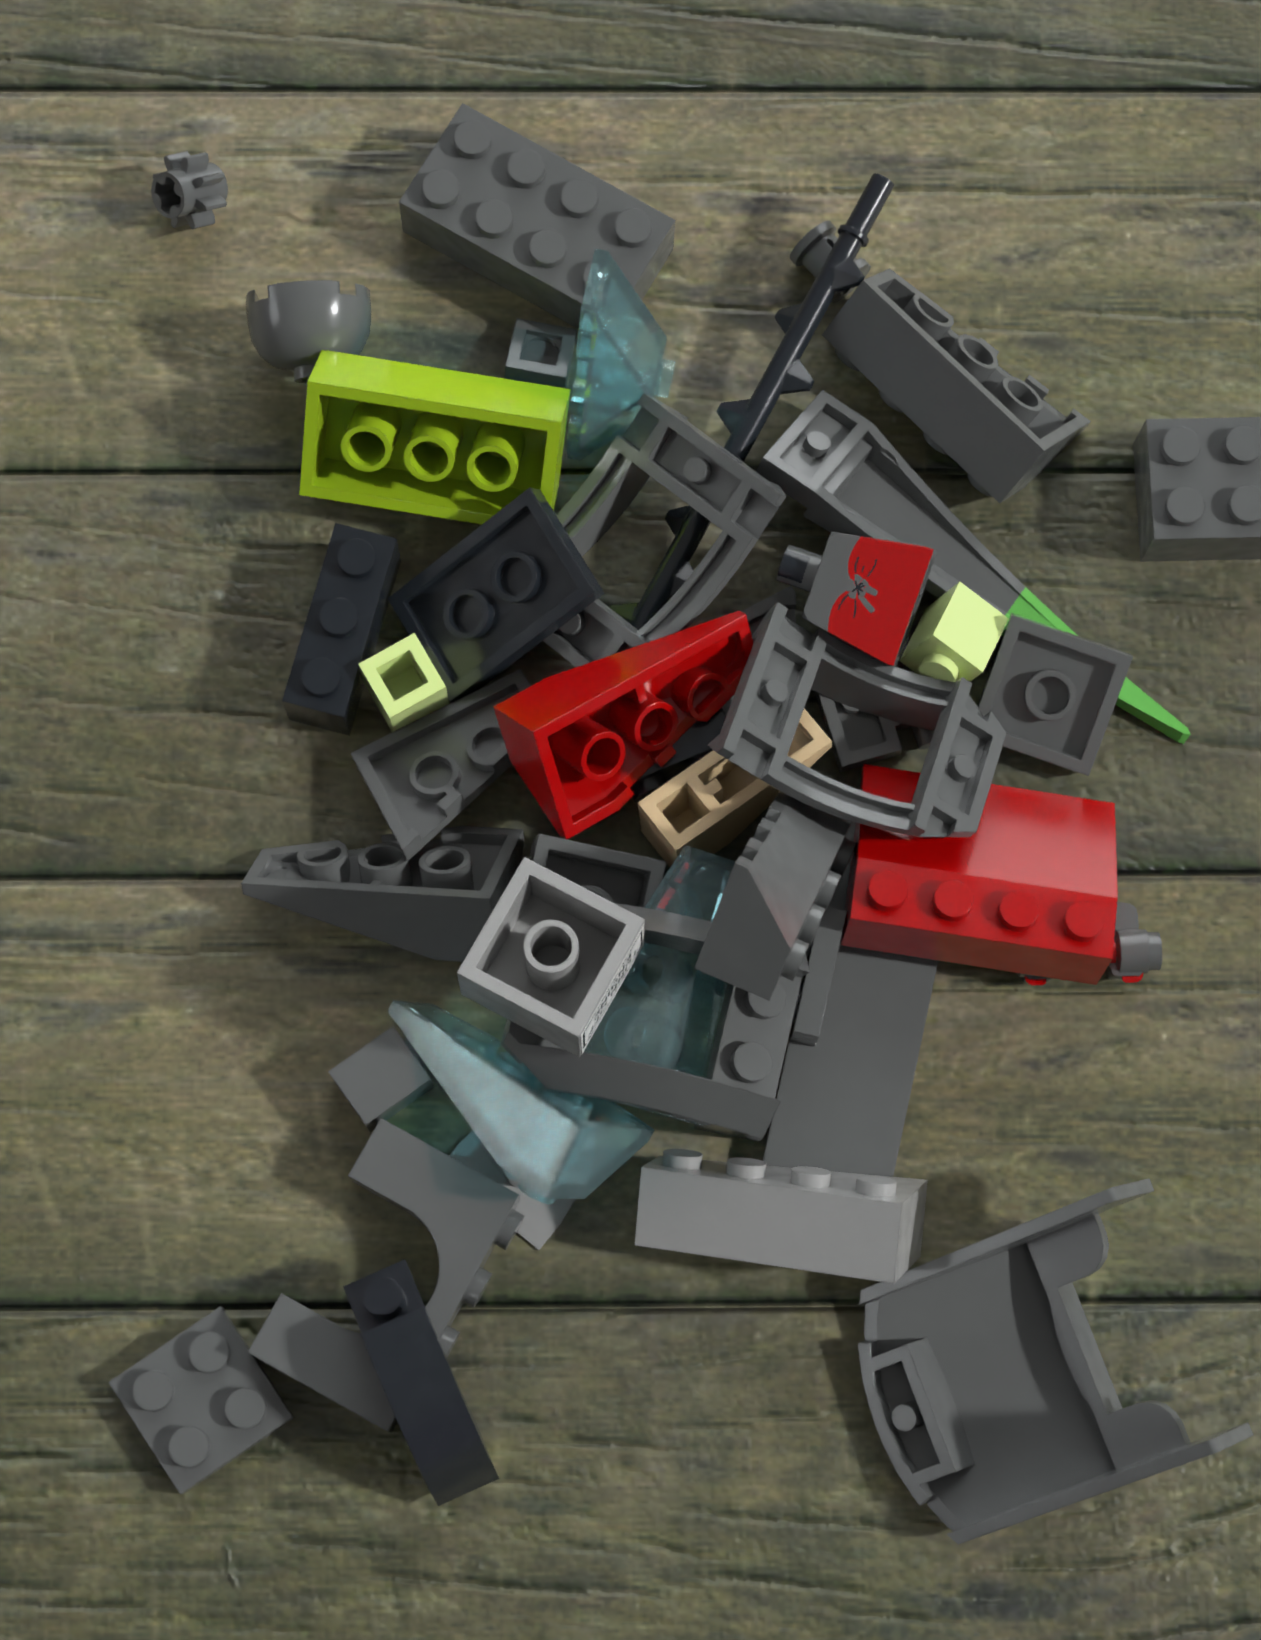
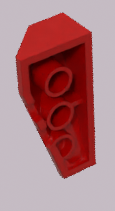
(605, 723)

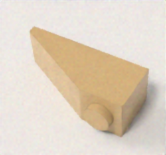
(717, 798)

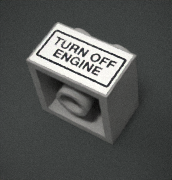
(551, 956)

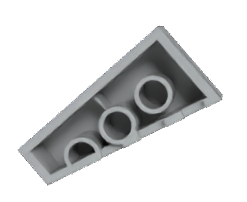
(782, 1215)

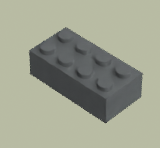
(529, 216)
(1199, 489)

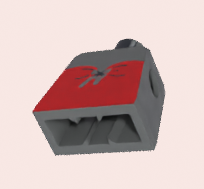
(862, 589)

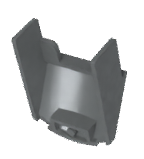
(998, 1383)

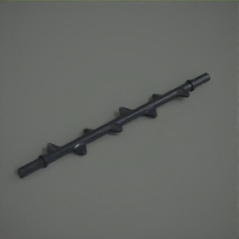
(783, 376)

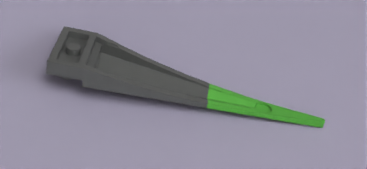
(865, 488)

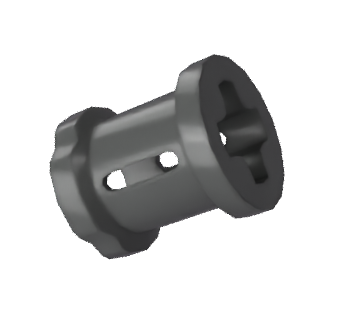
(814, 250)

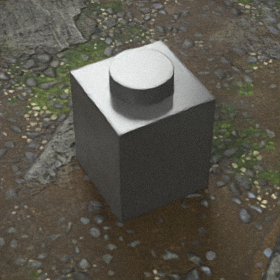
(382, 1077)

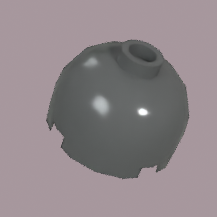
(305, 319)

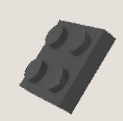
(1053, 692)
(201, 1400)

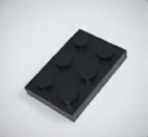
(496, 594)

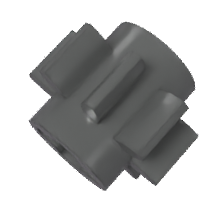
(189, 190)

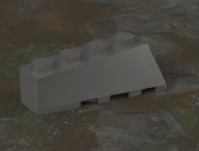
(950, 385)
(776, 897)

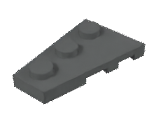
(438, 763)

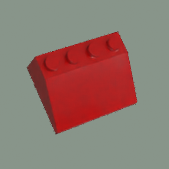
(1014, 897)

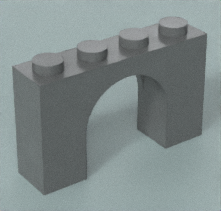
(466, 1220)

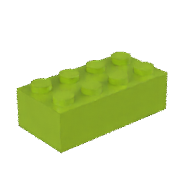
(428, 437)

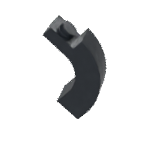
(420, 1383)

